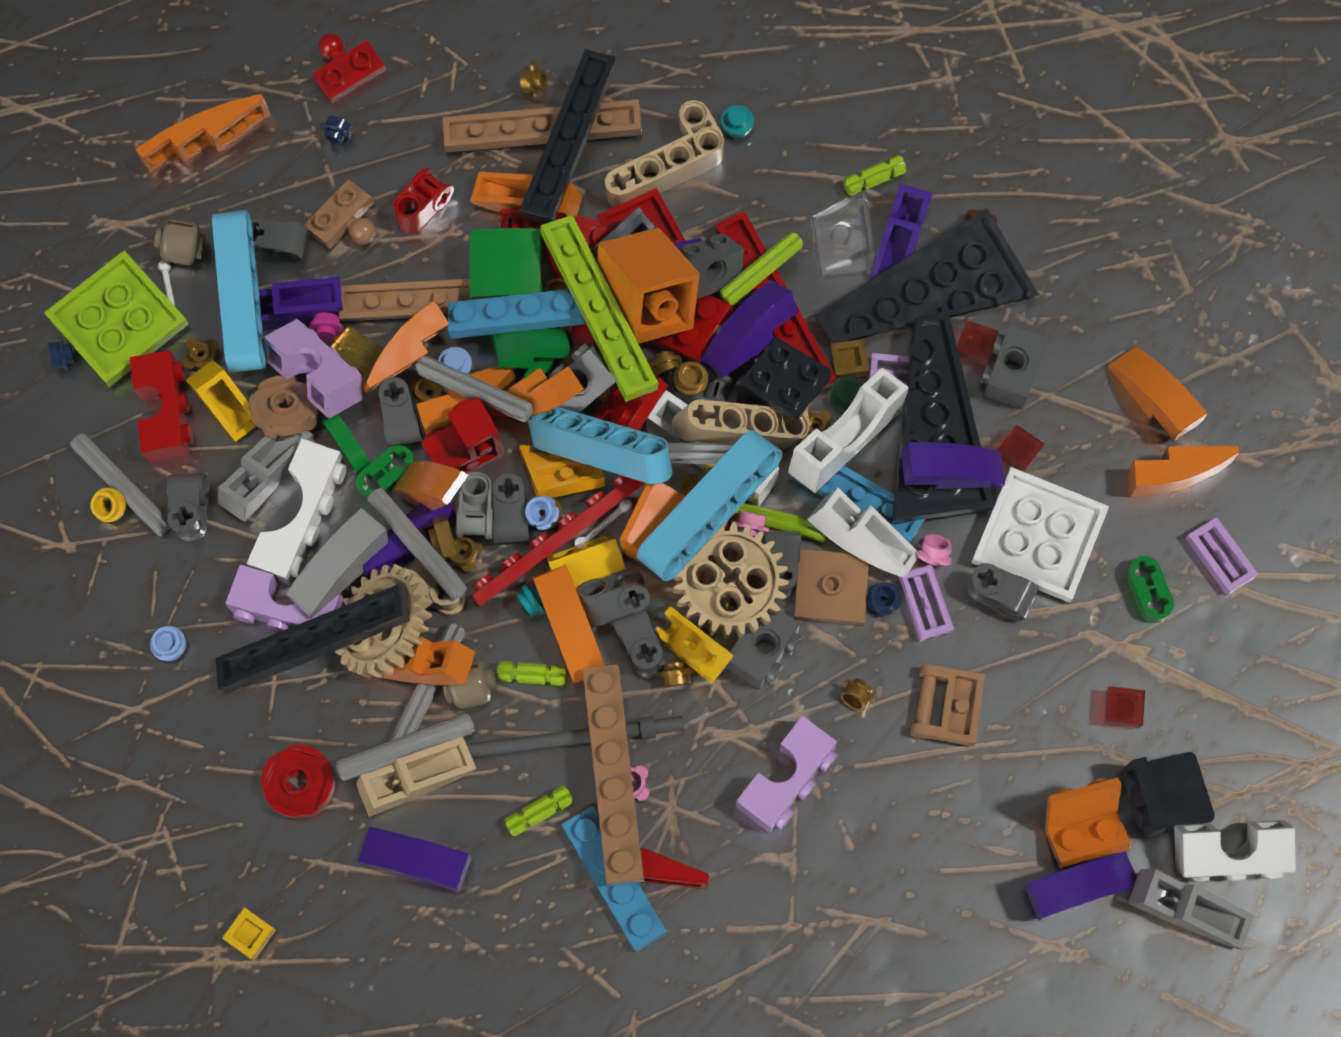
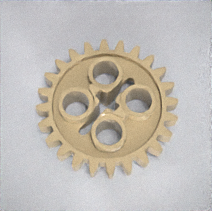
(754, 560)
(388, 648)

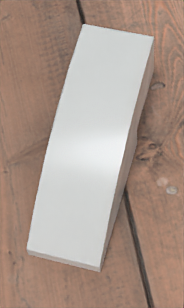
(863, 534)

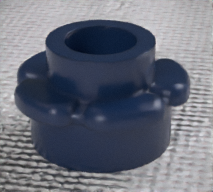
(337, 130)
(60, 354)
(890, 592)

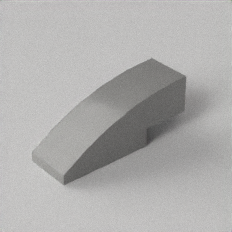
(259, 474)
(338, 562)
(1191, 908)

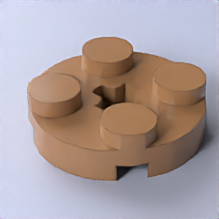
(282, 421)

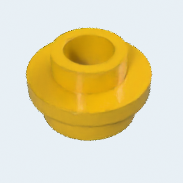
(100, 508)

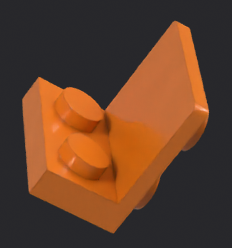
(1085, 823)

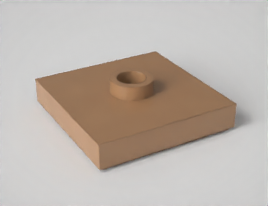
(831, 588)

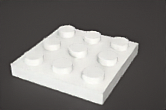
(1041, 533)

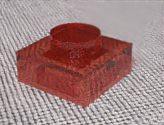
(976, 342)
(1020, 448)
(1124, 707)

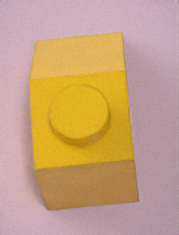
(222, 399)

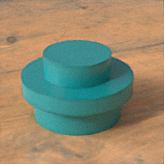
(737, 121)
(531, 600)

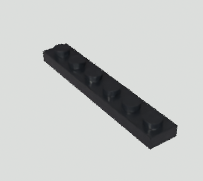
(568, 137)
(312, 639)

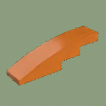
(213, 126)

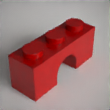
(166, 433)

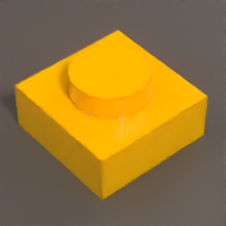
(249, 934)

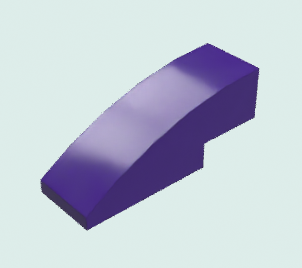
(902, 227)
(299, 301)
(749, 328)
(951, 465)
(395, 551)
(415, 859)
(1081, 885)

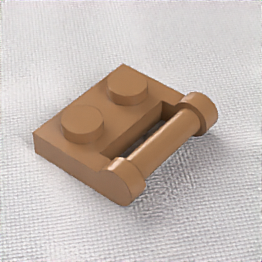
(960, 705)

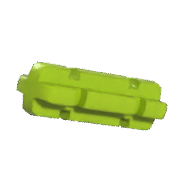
(874, 175)
(531, 673)
(538, 810)

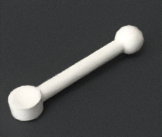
(164, 267)
(624, 506)

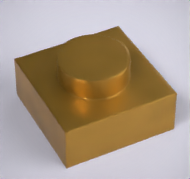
(849, 359)
(442, 536)

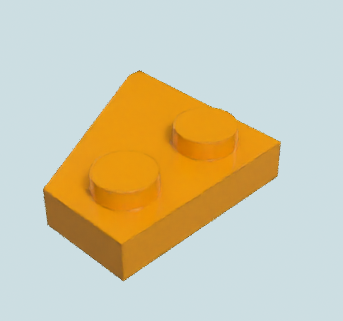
(558, 475)

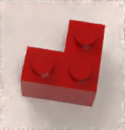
(468, 441)

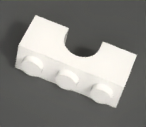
(1266, 851)

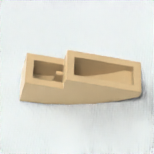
(415, 776)

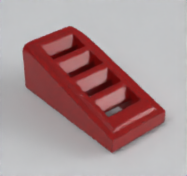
(666, 871)

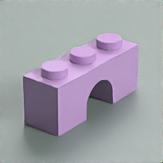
(330, 381)
(254, 598)
(769, 801)

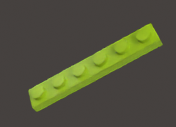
(599, 308)

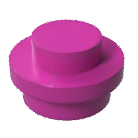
(326, 326)

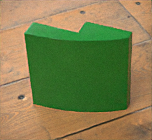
(505, 262)
(521, 347)

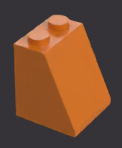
(650, 283)
(651, 509)

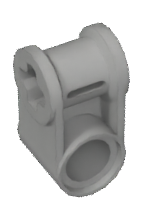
(475, 511)

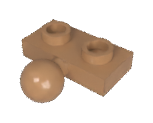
(341, 214)

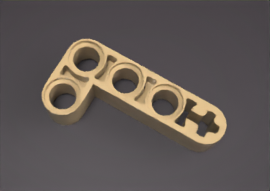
(660, 160)
(704, 423)

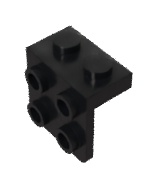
(783, 380)
(1167, 793)

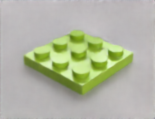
(116, 317)

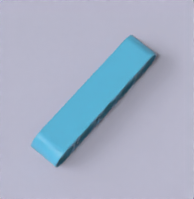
(238, 291)
(602, 445)
(709, 505)

